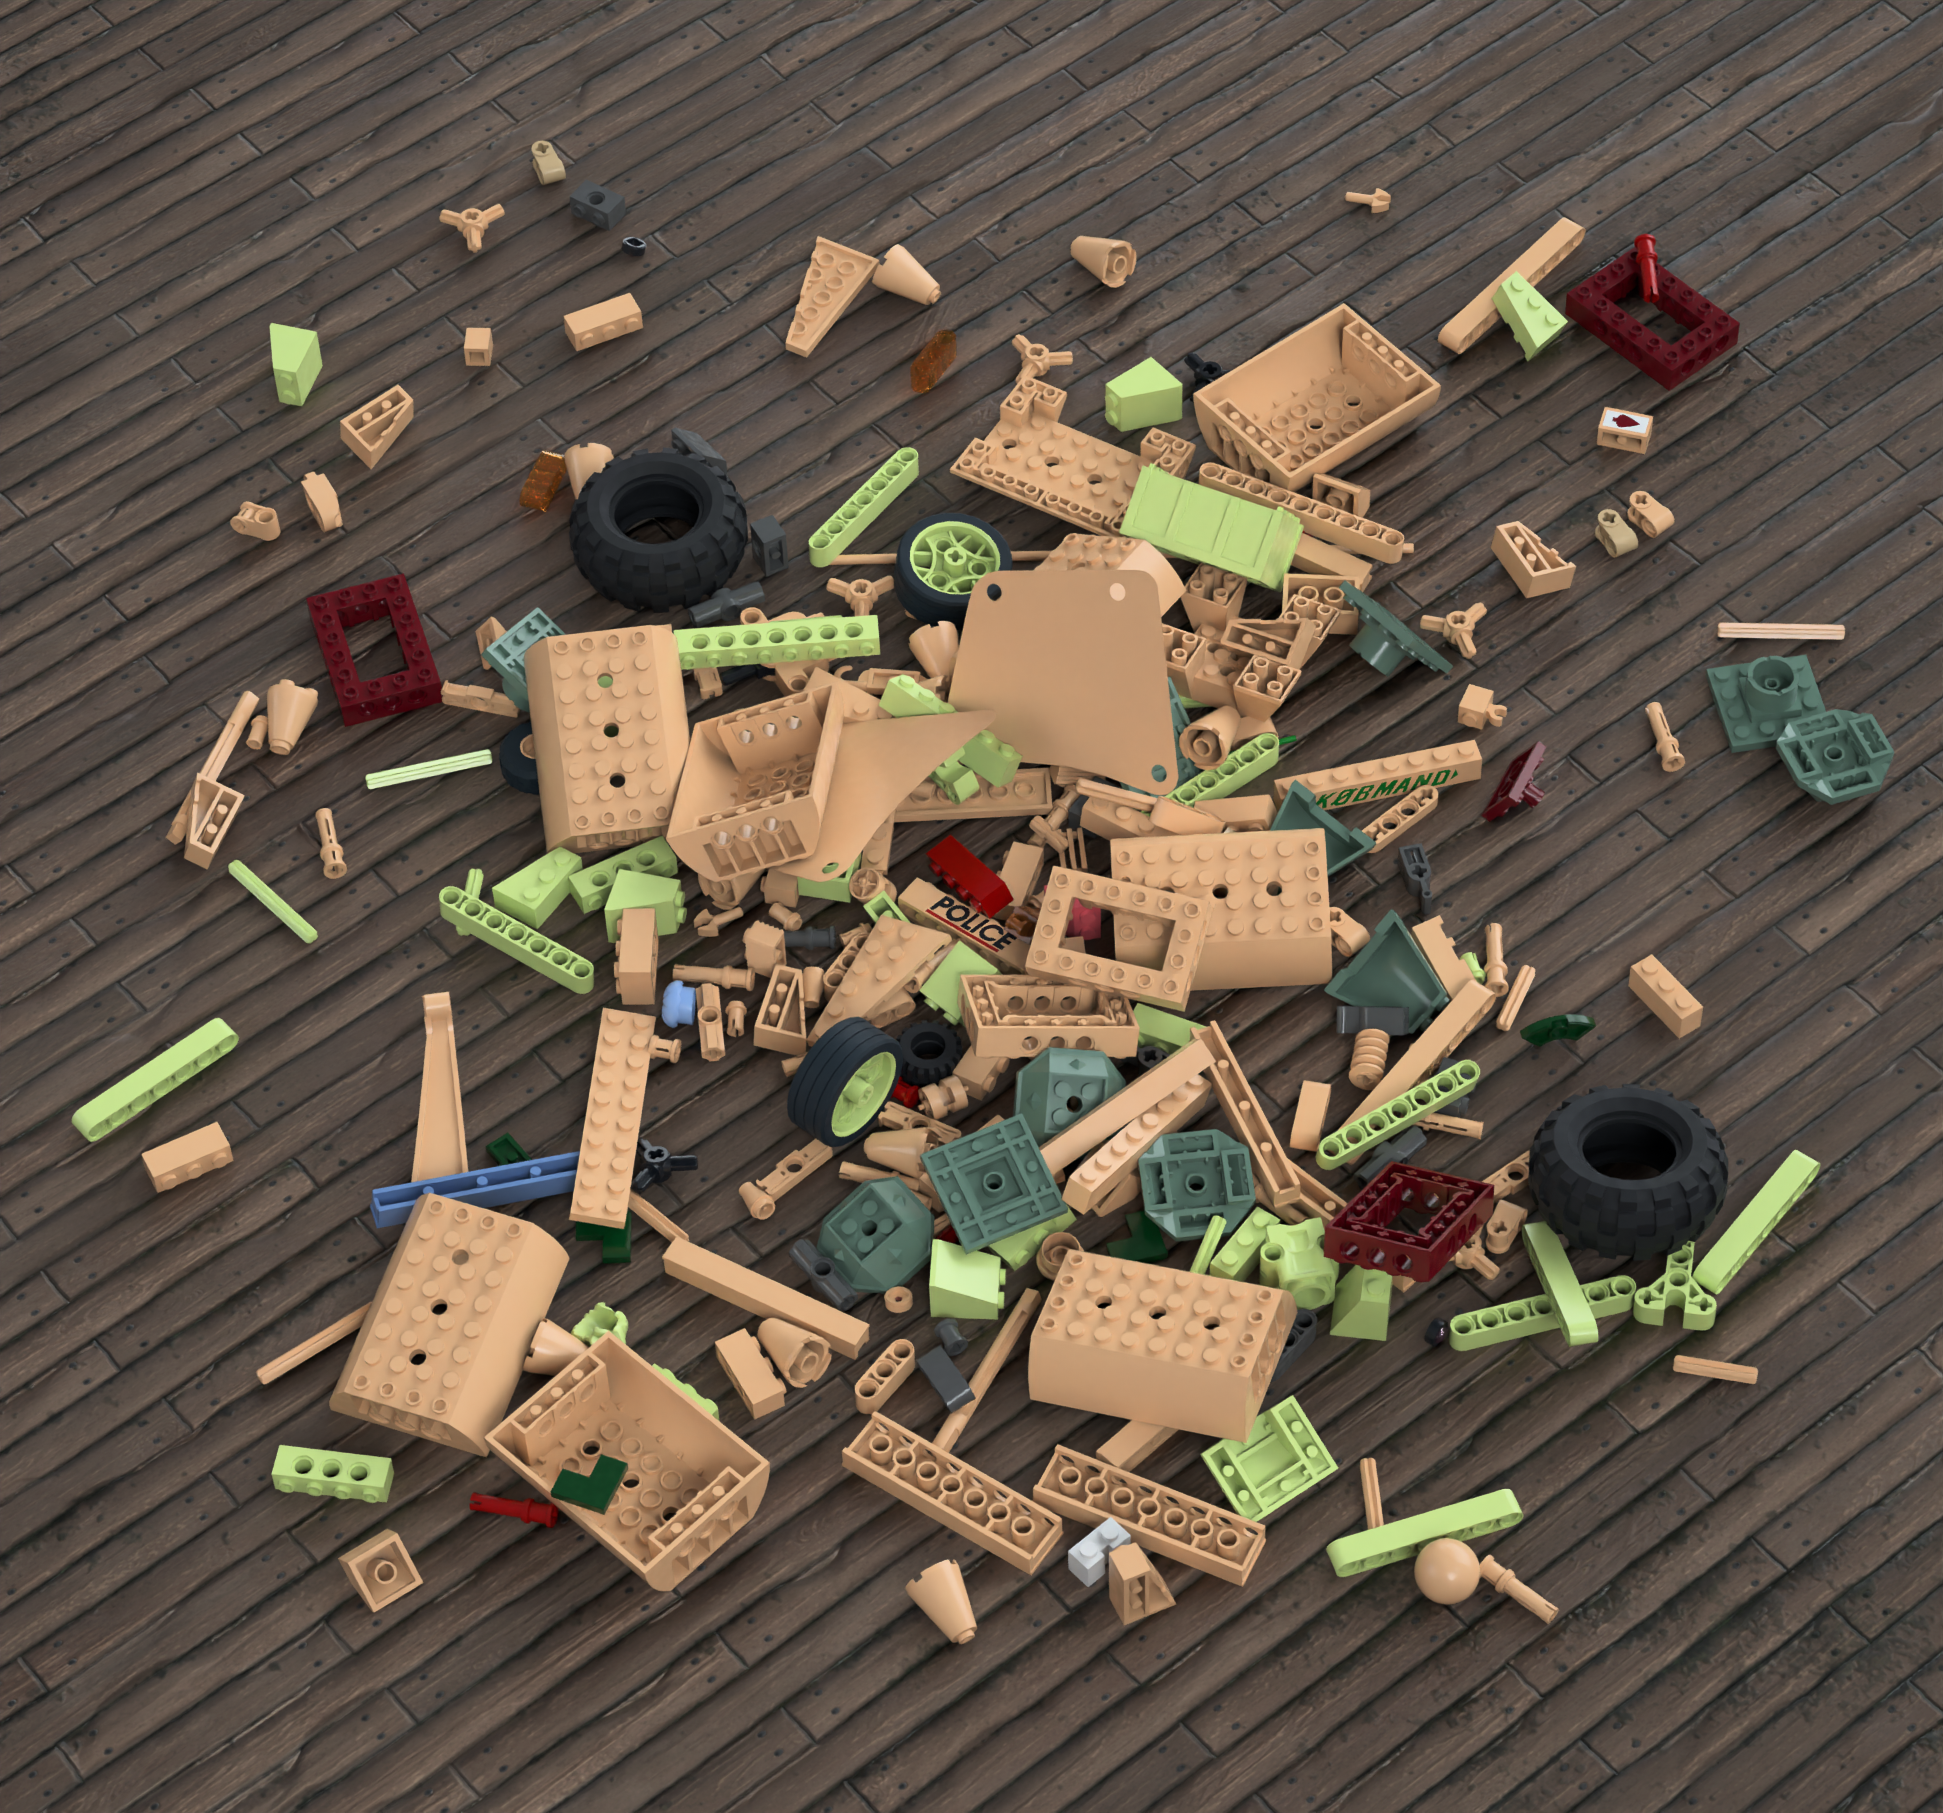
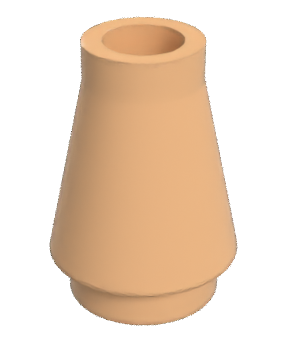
(812, 986)
(758, 1202)

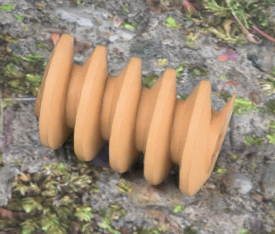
(1369, 1058)

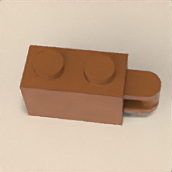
(1023, 922)

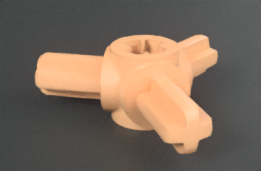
(472, 223)
(1037, 358)
(861, 593)
(1457, 627)
(1473, 1256)

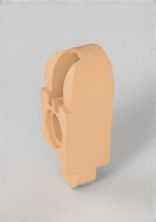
(322, 501)

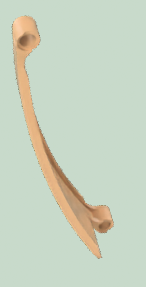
(440, 1129)

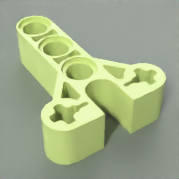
(955, 779)
(1653, 1300)

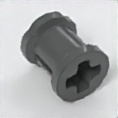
(951, 1337)

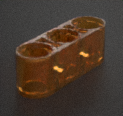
(933, 361)
(543, 481)

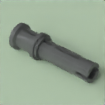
(811, 938)

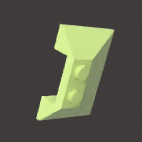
(1274, 1464)

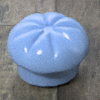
(678, 1004)

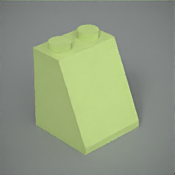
(295, 362)
(1143, 397)
(642, 891)
(943, 985)
(965, 1283)
(1362, 1304)

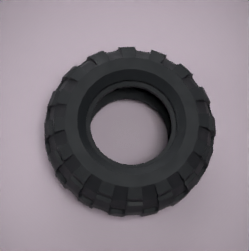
(650, 488)
(1628, 1214)

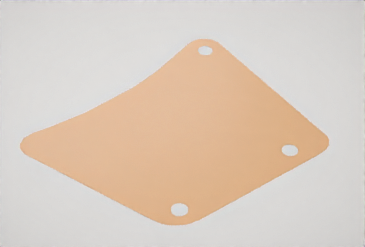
(1071, 672)
(873, 774)

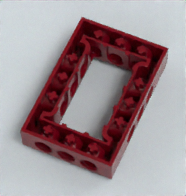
(1669, 365)
(384, 695)
(1360, 1229)

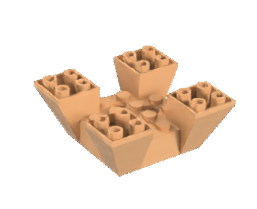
(1220, 678)

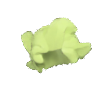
(599, 1322)

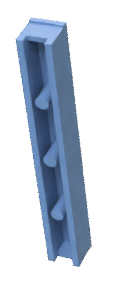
(480, 1187)

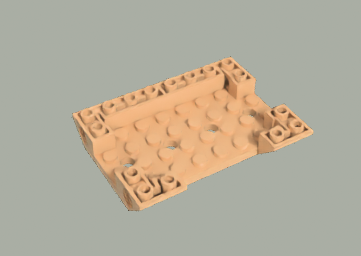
(1032, 426)

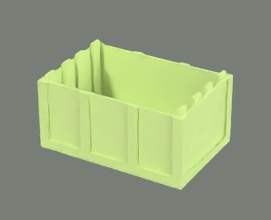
(1212, 527)

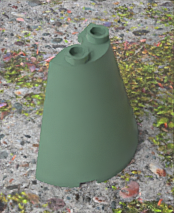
(1302, 812)
(1392, 974)

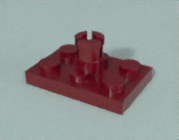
(1517, 783)

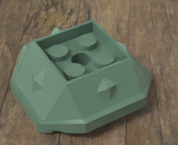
(1836, 755)
(1055, 1077)
(1199, 1158)
(896, 1248)

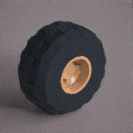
(519, 760)

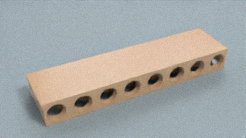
(953, 1495)
(1150, 1517)

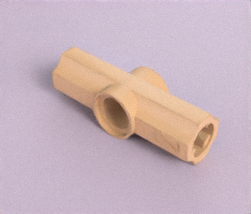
(710, 1022)

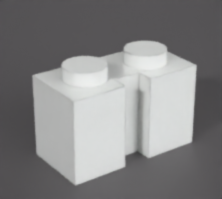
(1091, 1554)

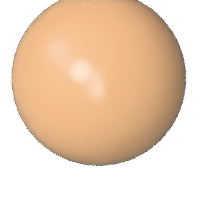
(1447, 1571)

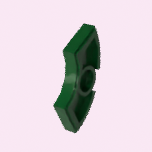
(1557, 1028)

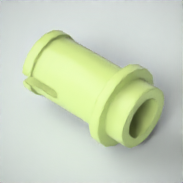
(1472, 962)

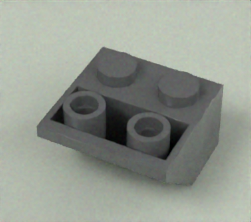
(691, 442)

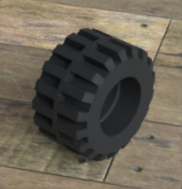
(929, 1039)

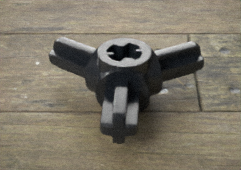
(1204, 371)
(658, 1165)

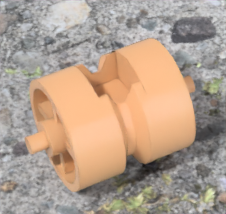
(868, 883)
(944, 1097)

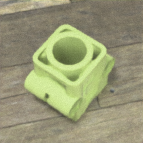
(1296, 1263)

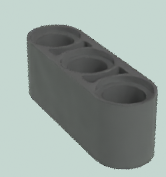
(1298, 1339)
(945, 1379)

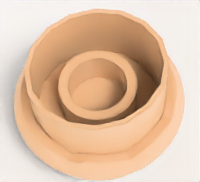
(1053, 1253)

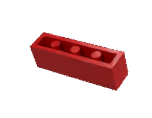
(969, 877)

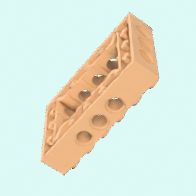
(1162, 988)
(1099, 1016)

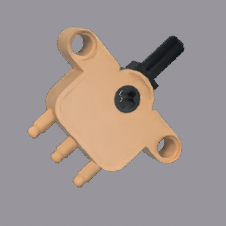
(788, 676)

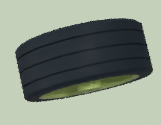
(958, 554)
(844, 1081)

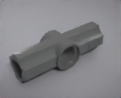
(726, 604)
(1398, 1150)
(832, 1284)

